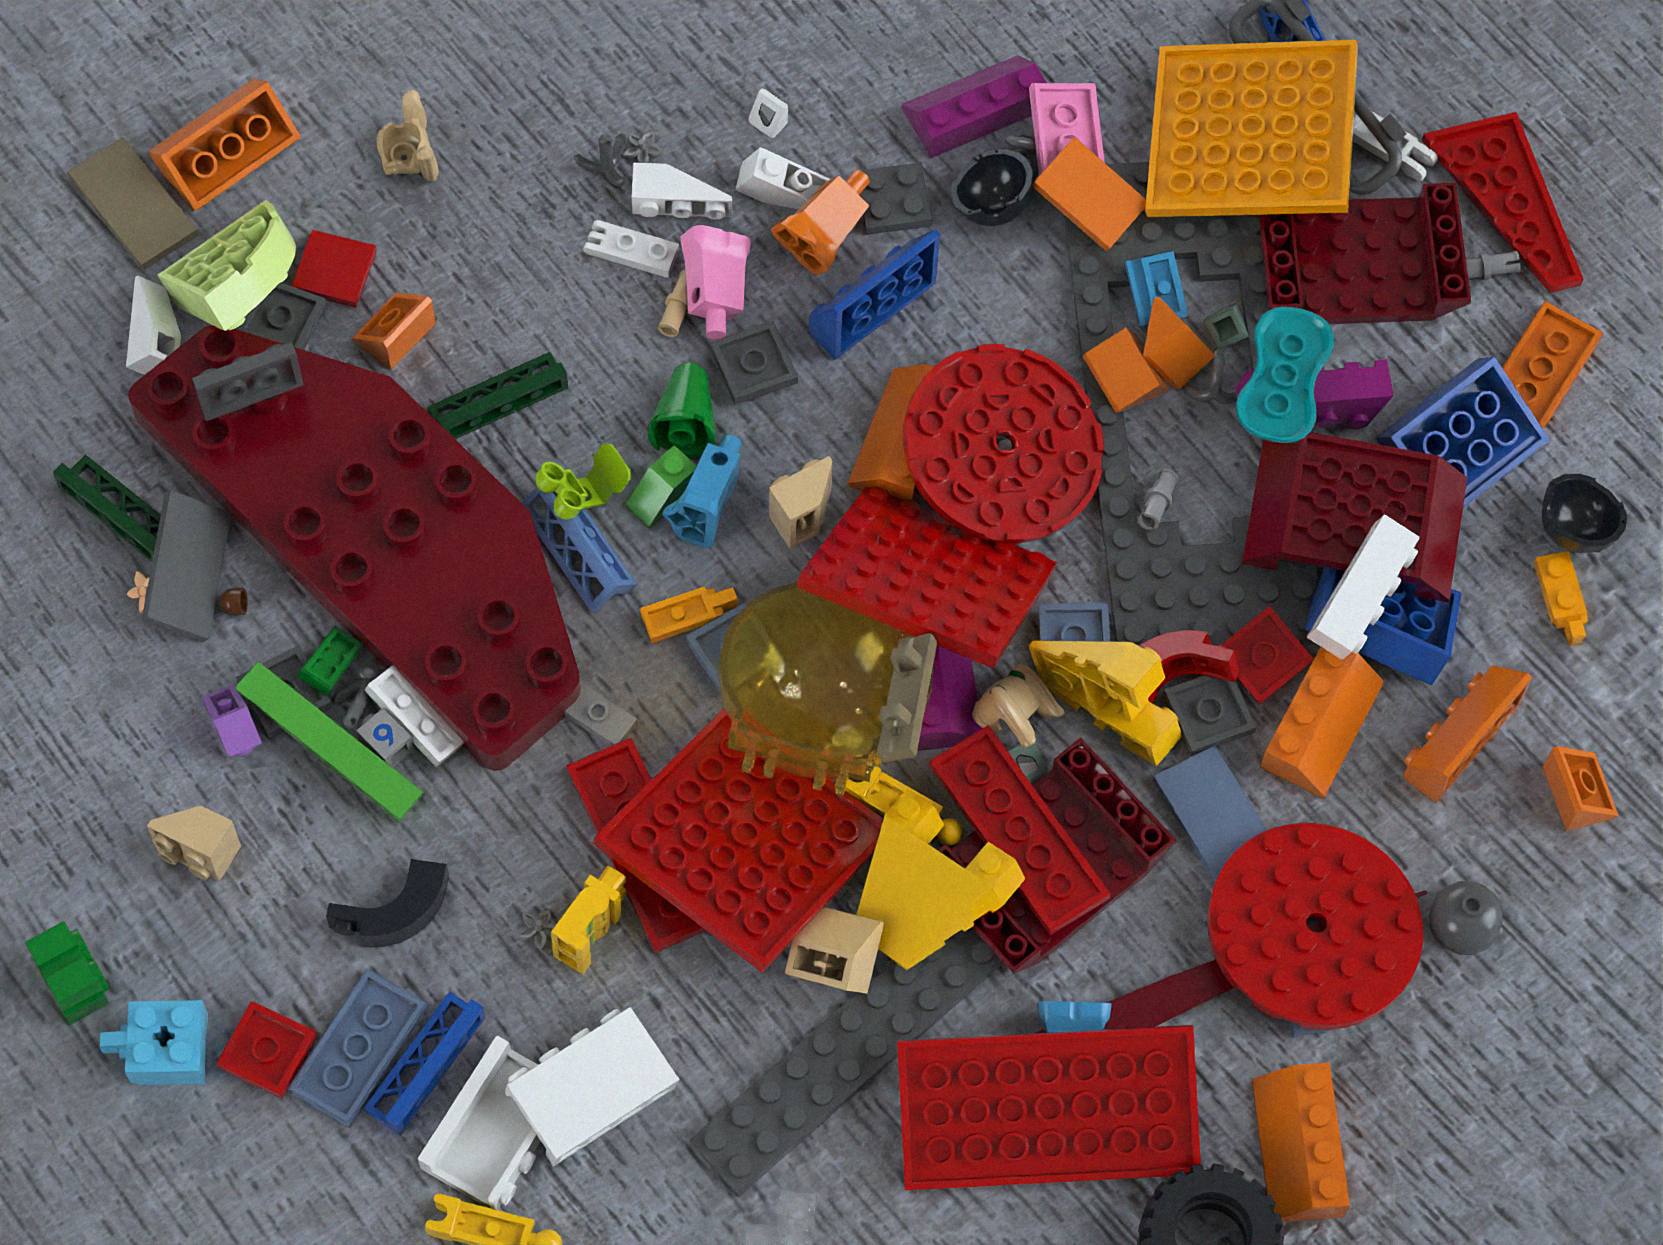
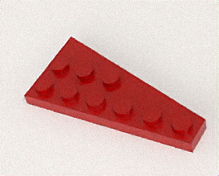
(1505, 183)

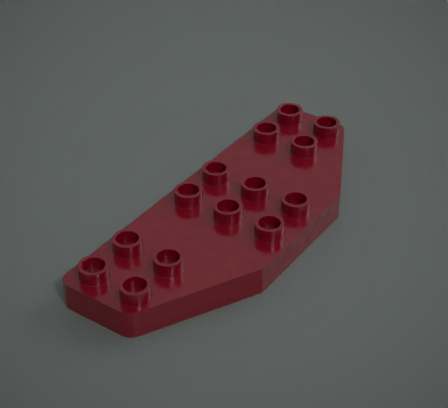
(384, 531)

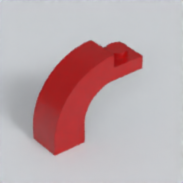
(1192, 653)

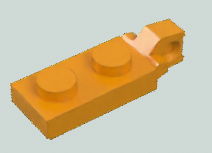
(1562, 594)
(686, 612)

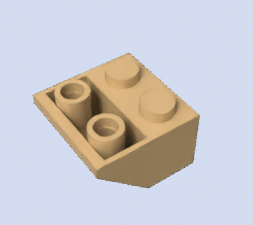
(801, 501)
(196, 839)
(836, 950)

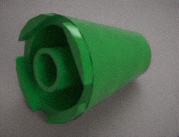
(684, 413)

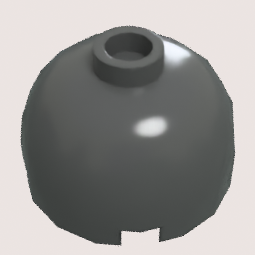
(1466, 917)

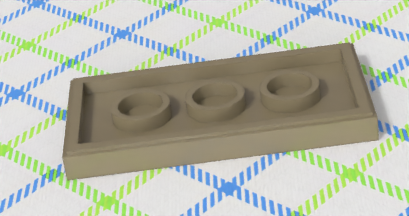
(133, 203)

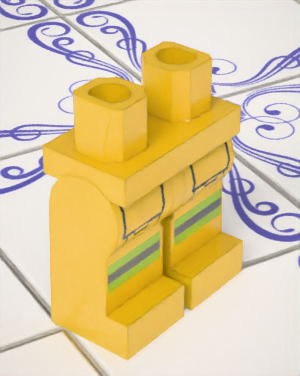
(588, 919)

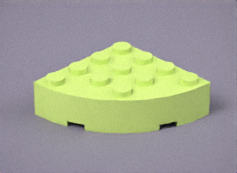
(233, 268)

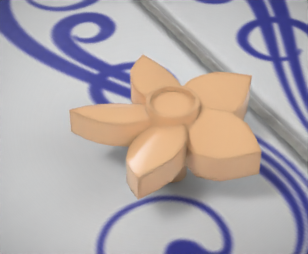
(140, 591)

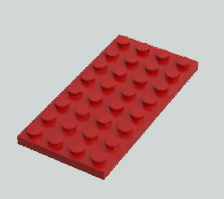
(1048, 1107)

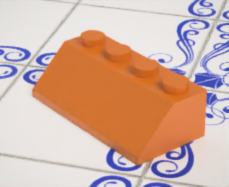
(225, 143)
(882, 453)
(1322, 721)
(1466, 730)
(1301, 1142)

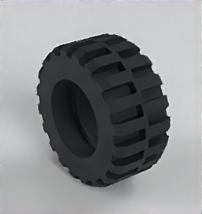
(1213, 1191)

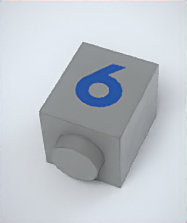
(385, 737)

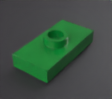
(330, 660)

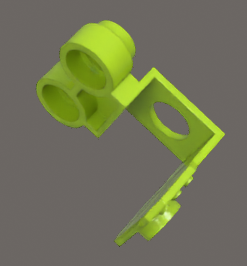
(606, 477)

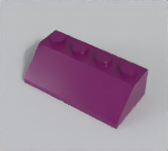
(973, 105)
(951, 702)

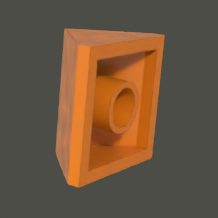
(396, 327)
(1173, 346)
(1124, 372)
(1578, 787)

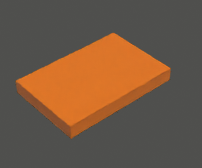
(1090, 194)

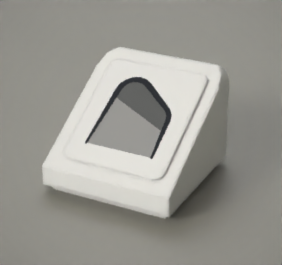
(768, 114)

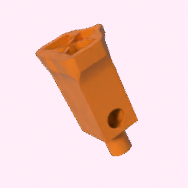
(823, 222)

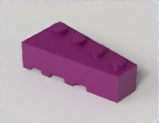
(1347, 394)

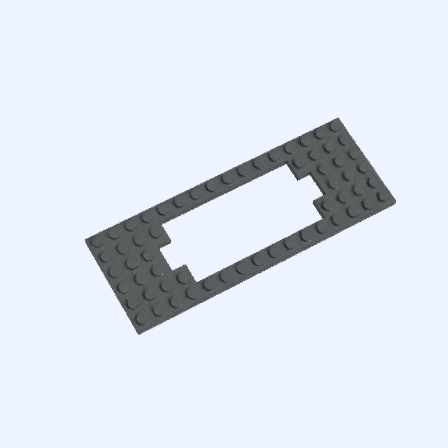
(1151, 576)

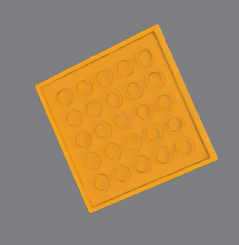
(1252, 129)

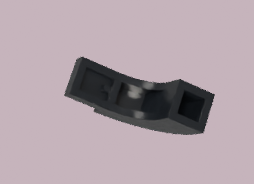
(401, 917)

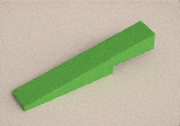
(329, 742)

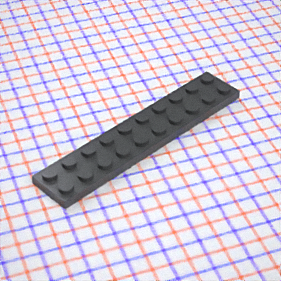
(839, 1060)

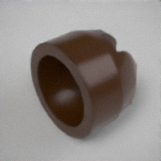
(234, 601)

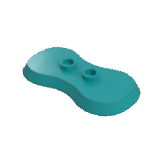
(1280, 394)

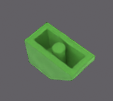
(661, 486)

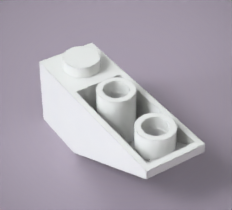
(777, 180)
(668, 191)
(152, 327)

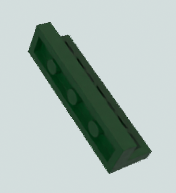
(502, 401)
(111, 515)

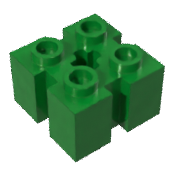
(69, 971)

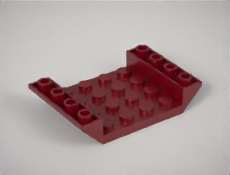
(1372, 263)
(1327, 492)
(1108, 829)

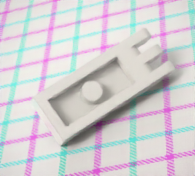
(631, 248)

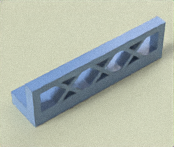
(592, 546)

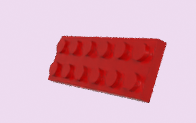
(605, 786)
(1016, 820)

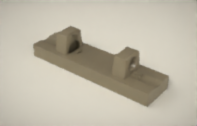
(906, 698)

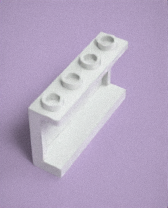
(591, 1084)
(484, 1134)

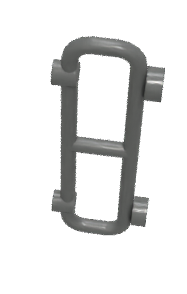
(1386, 132)

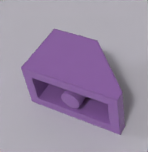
(232, 721)

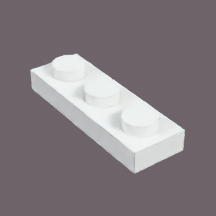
(415, 715)

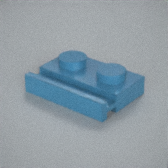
(1154, 278)

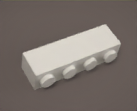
(1363, 588)

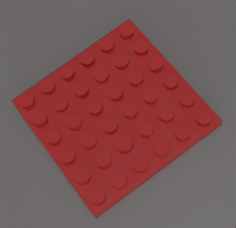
(927, 576)
(741, 848)

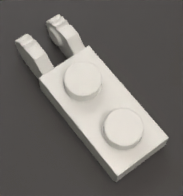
(1407, 145)

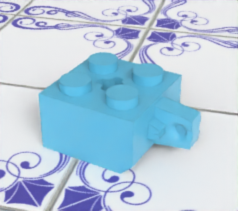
(147, 1028)

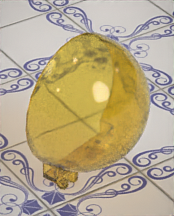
(807, 686)

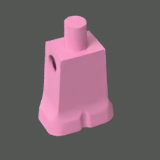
(715, 275)

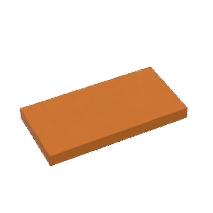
(1550, 359)

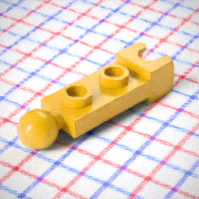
(884, 791)
(485, 1226)

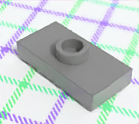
(601, 716)

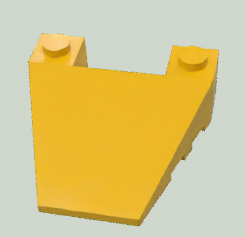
(1114, 687)
(924, 892)

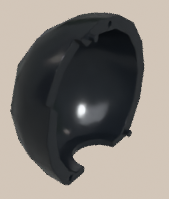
(993, 187)
(1582, 514)

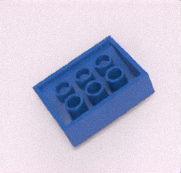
(876, 295)
(1473, 425)
(1410, 634)

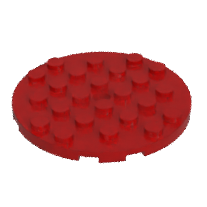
(955, 452)
(1303, 975)

